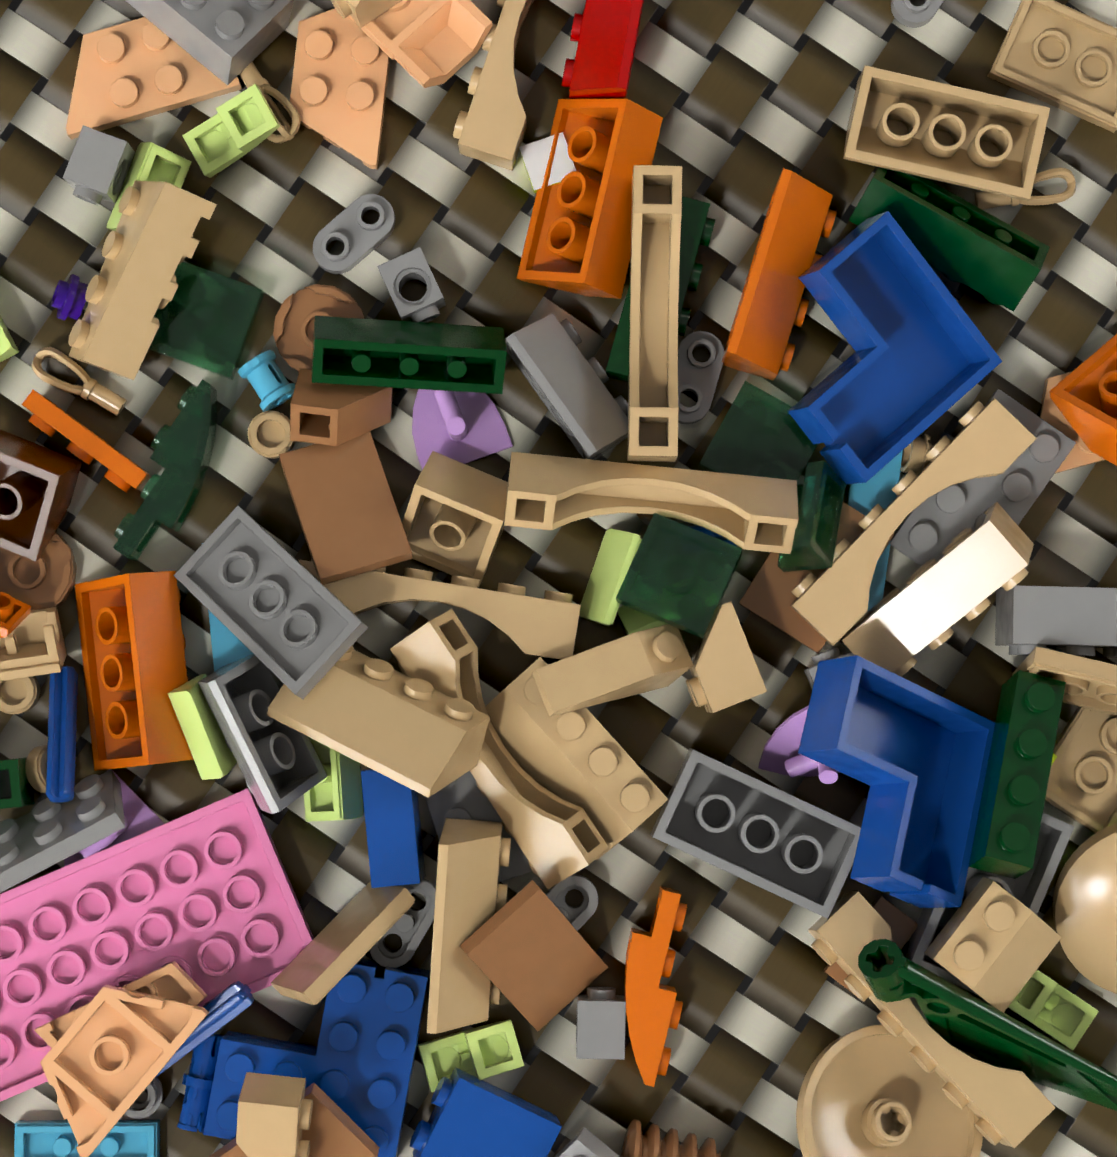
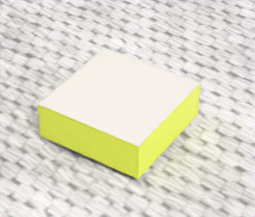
(536, 157)

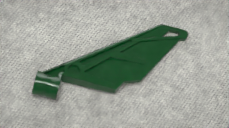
(983, 1029)

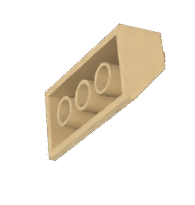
(945, 133)
(387, 722)
(574, 758)
(464, 900)

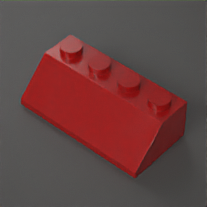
(604, 49)

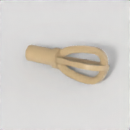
(251, 76)
(988, 200)
(91, 388)

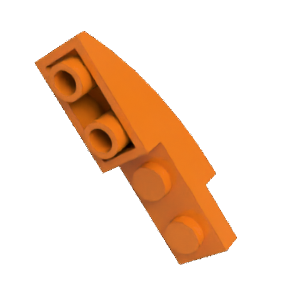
(649, 1004)

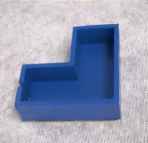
(909, 344)
(922, 770)
(360, 1056)

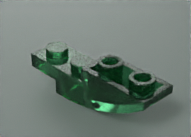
(186, 455)

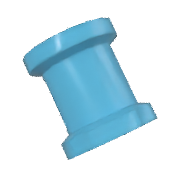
(267, 380)

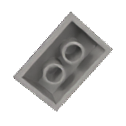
(570, 385)
(272, 756)

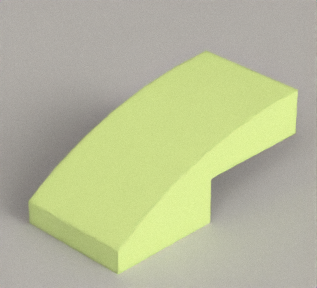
(232, 132)
(1054, 1009)
(478, 1051)

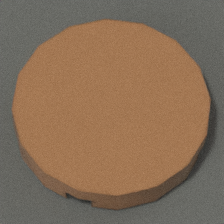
(296, 317)
(39, 582)

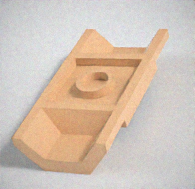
(430, 36)

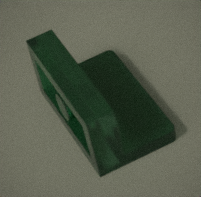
(819, 518)

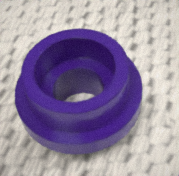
(69, 298)

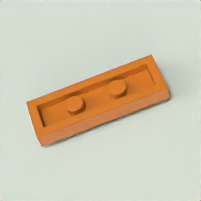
(85, 443)

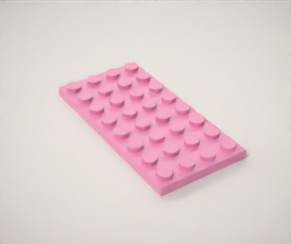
(184, 893)

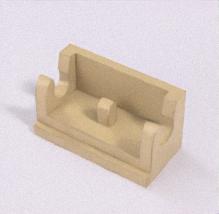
(33, 646)

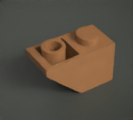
(336, 411)

